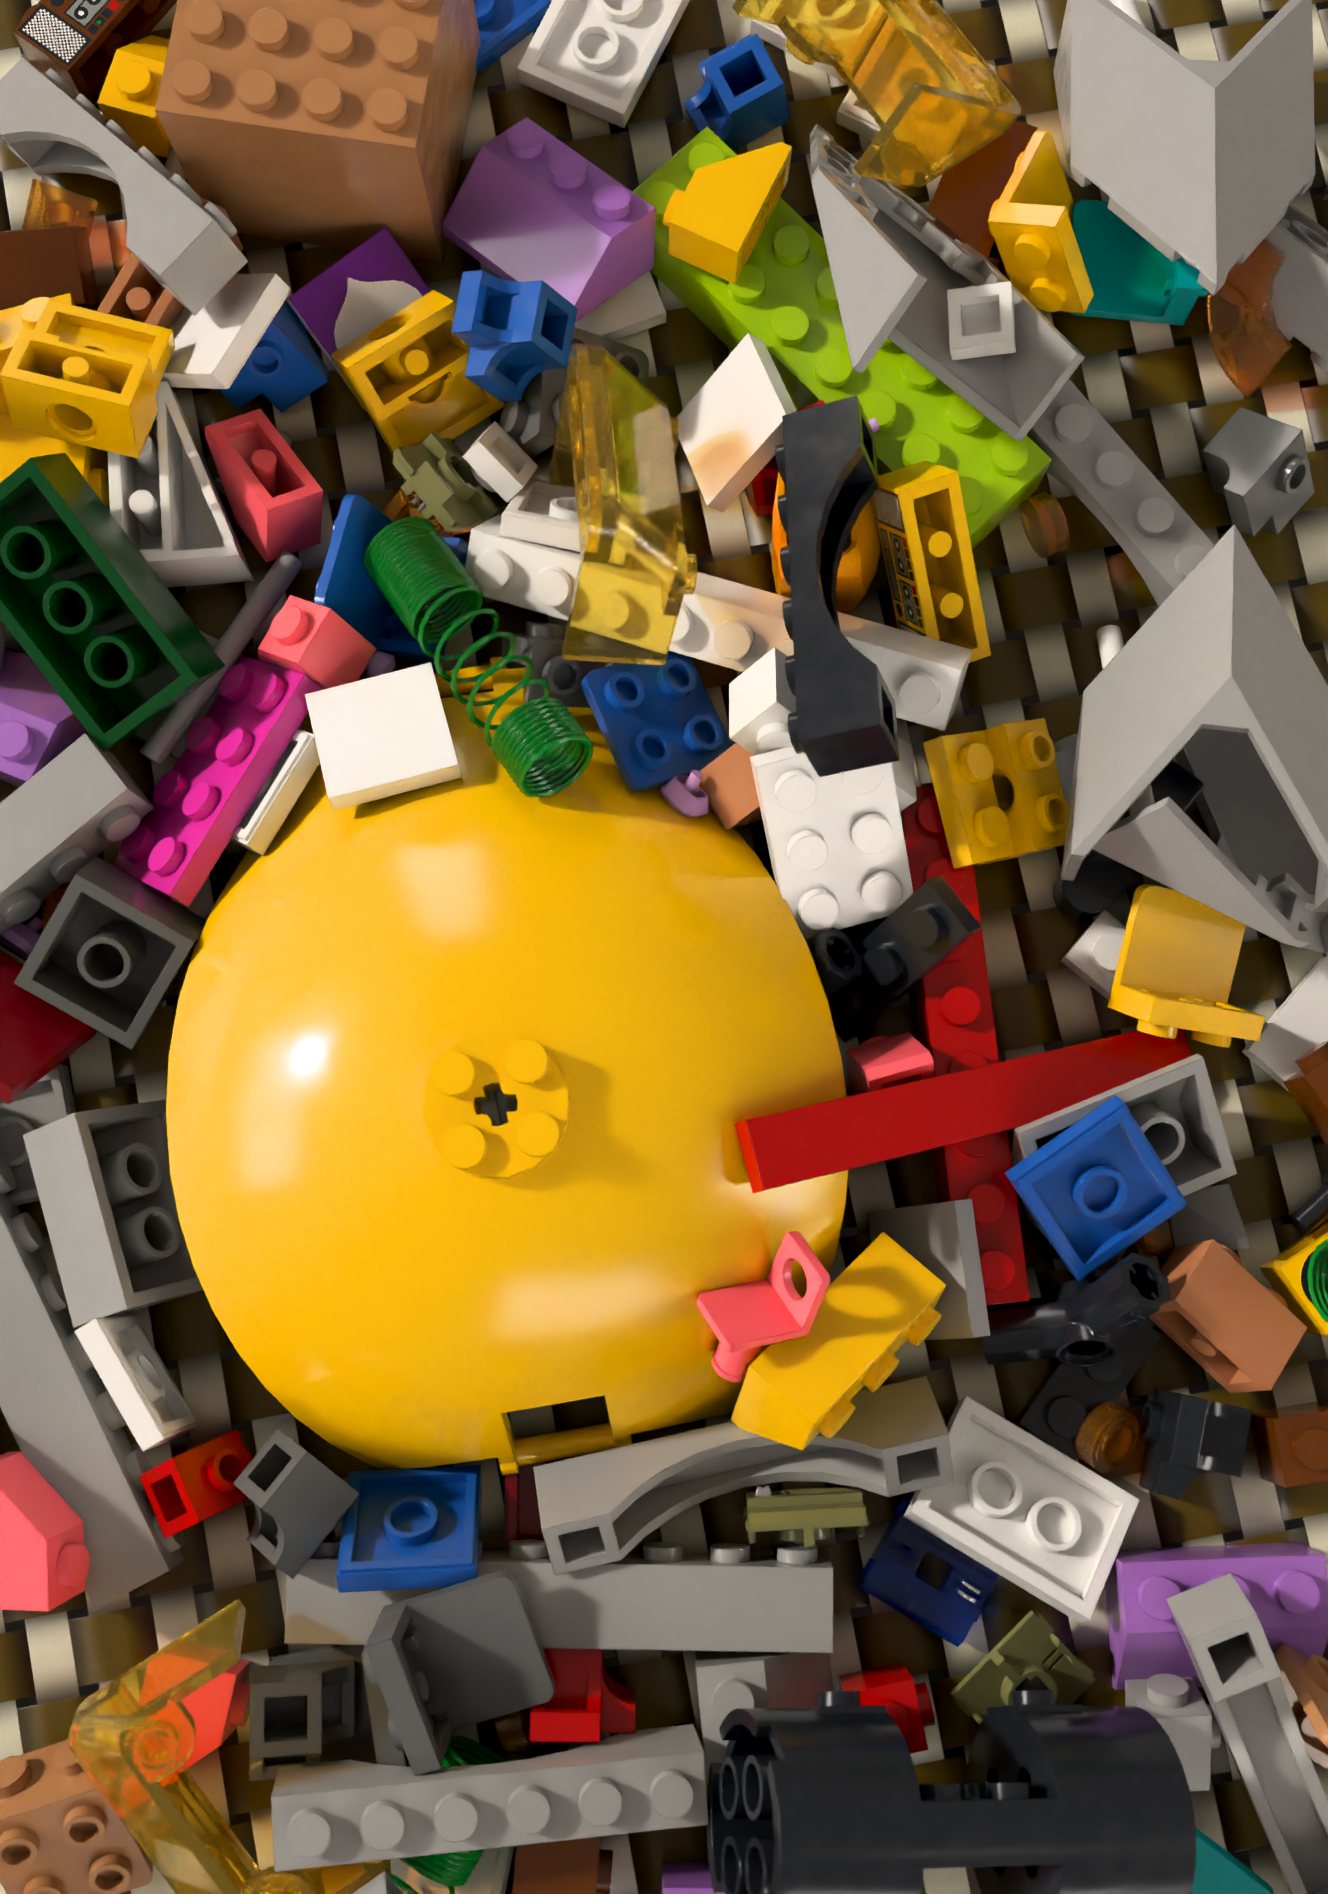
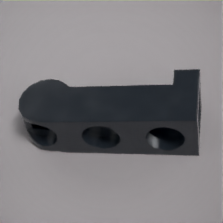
(1102, 878)

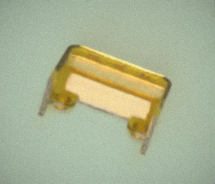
(910, 74)
(634, 561)
(134, 1751)

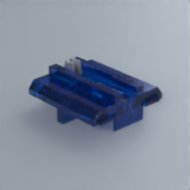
(943, 1609)

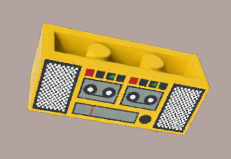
(930, 556)

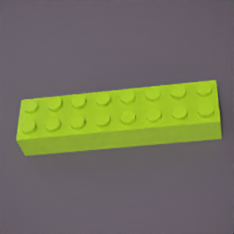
(793, 307)

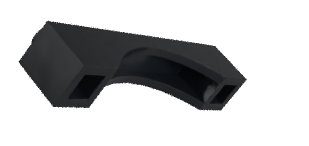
(841, 698)

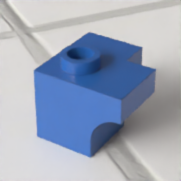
(740, 94)
(511, 331)
(280, 365)

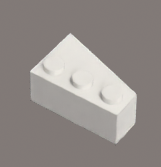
(173, 506)

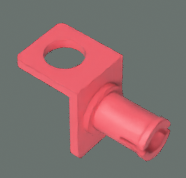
(764, 1310)

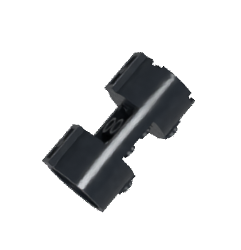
(1046, 1805)

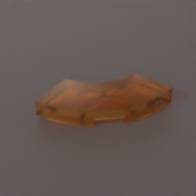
(1244, 322)

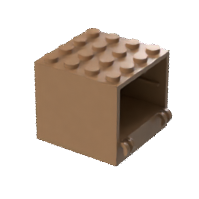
(323, 115)

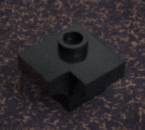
(1190, 1439)

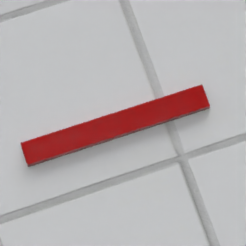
(943, 1108)

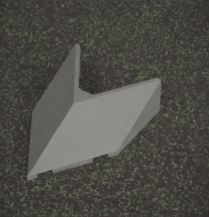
(1186, 147)
(894, 283)
(1206, 660)
(1257, 855)

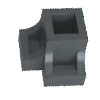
(1259, 471)
(293, 1501)
(297, 1713)

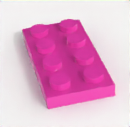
(216, 778)

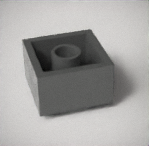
(111, 952)

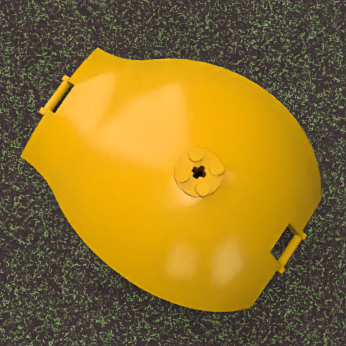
(330, 1074)

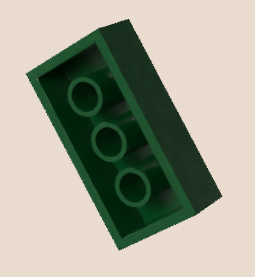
(92, 605)

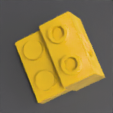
(413, 375)
(87, 378)
(998, 792)

